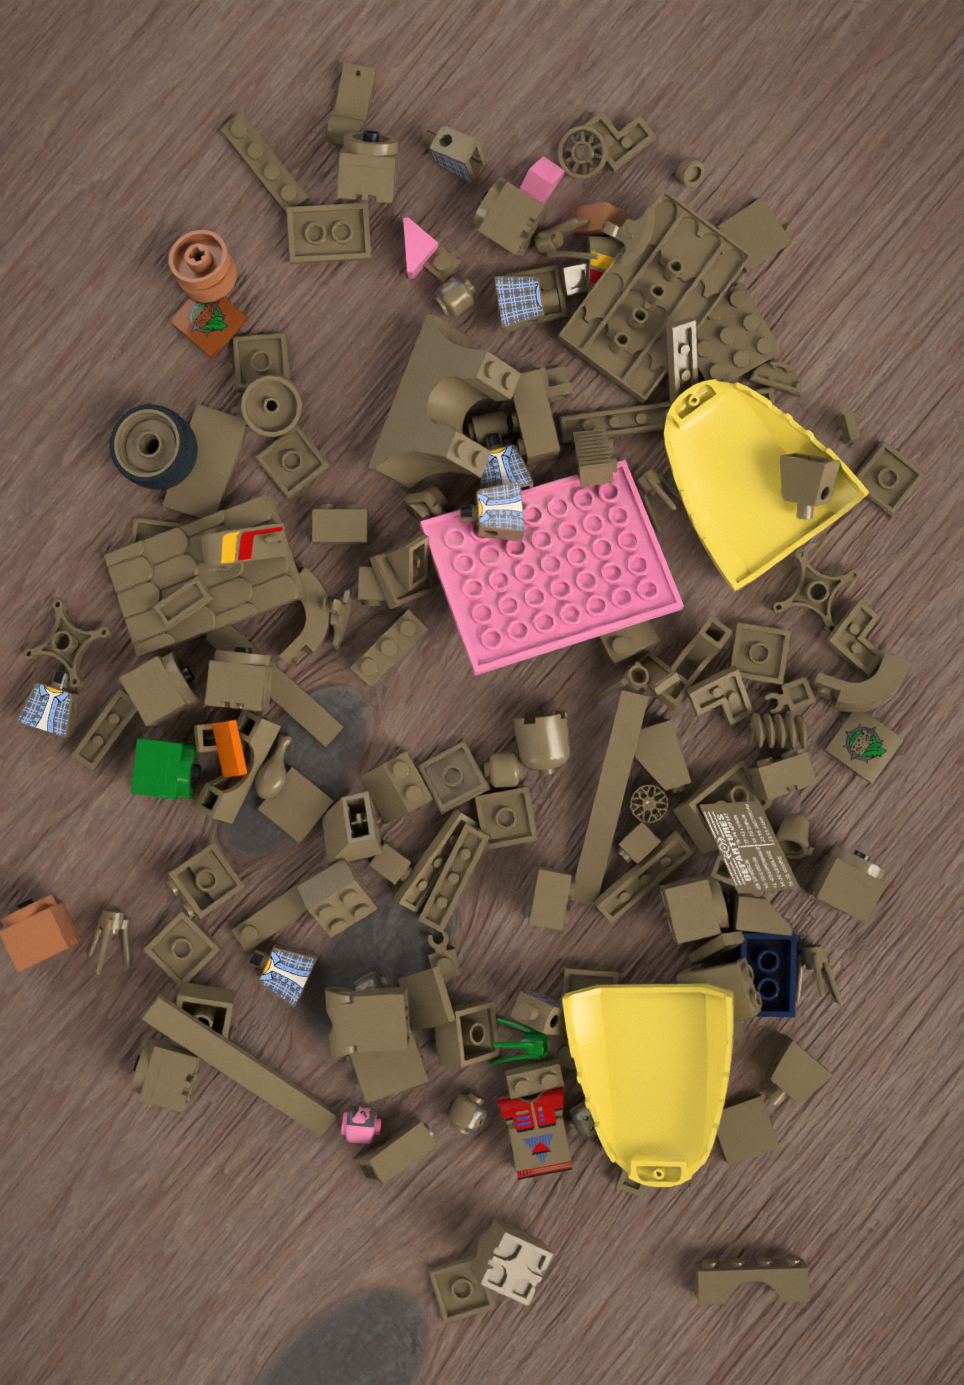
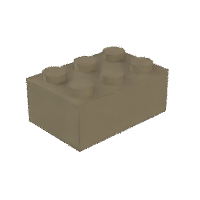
(533, 420)

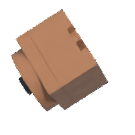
(38, 931)

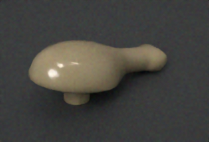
(272, 773)

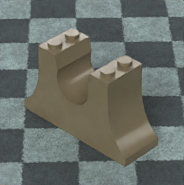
(431, 403)

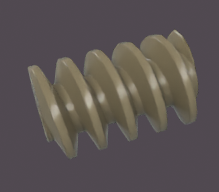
(777, 730)

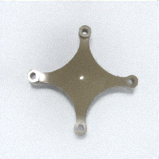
(815, 590)
(67, 643)

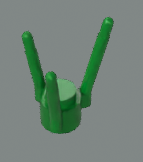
(534, 1043)

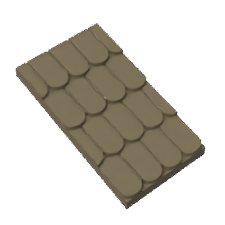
(674, 278)
(165, 562)

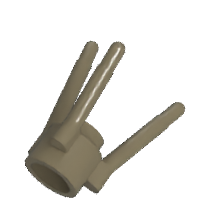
(552, 239)
(653, 484)
(634, 679)
(108, 924)
(813, 958)

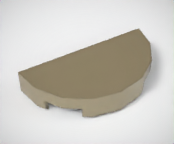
(779, 376)

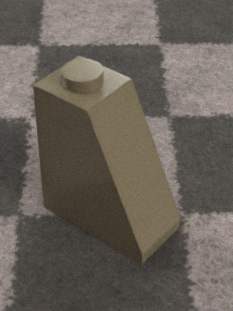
(662, 757)
(395, 1153)

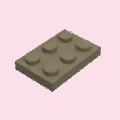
(329, 233)

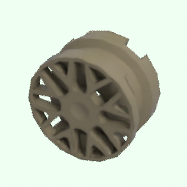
(648, 803)

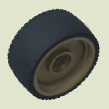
(137, 436)

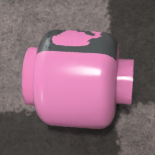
(360, 1125)

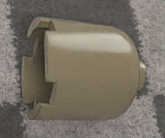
(542, 740)

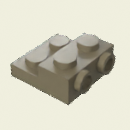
(204, 882)

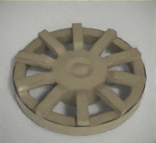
(583, 152)

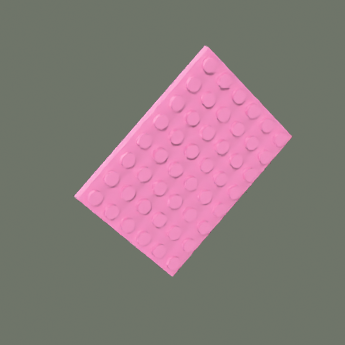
(575, 575)

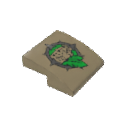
(864, 745)

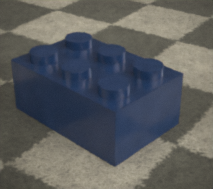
(773, 969)

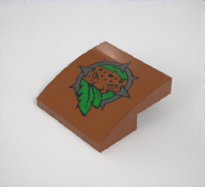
(209, 323)

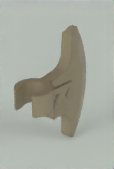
(634, 234)
(340, 615)

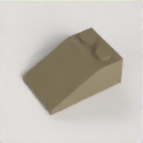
(728, 787)

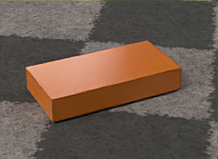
(229, 748)

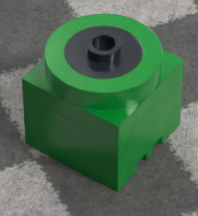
(165, 769)

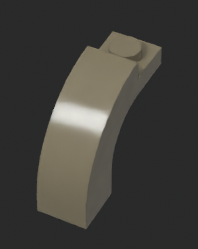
(317, 620)
(693, 659)
(866, 694)

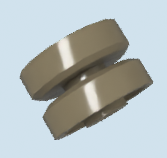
(271, 421)

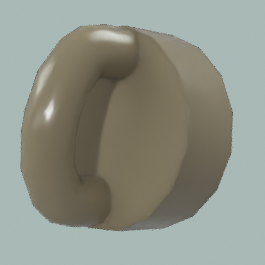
(690, 172)

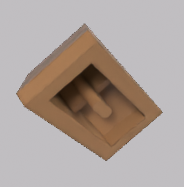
(597, 216)

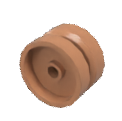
(203, 266)

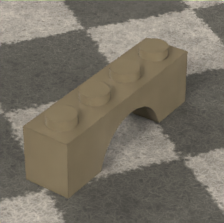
(225, 795)
(718, 1279)

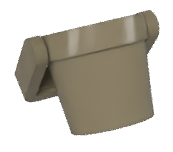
(425, 504)
(794, 837)

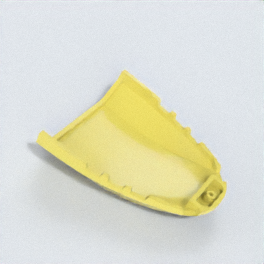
(727, 469)
(653, 1072)

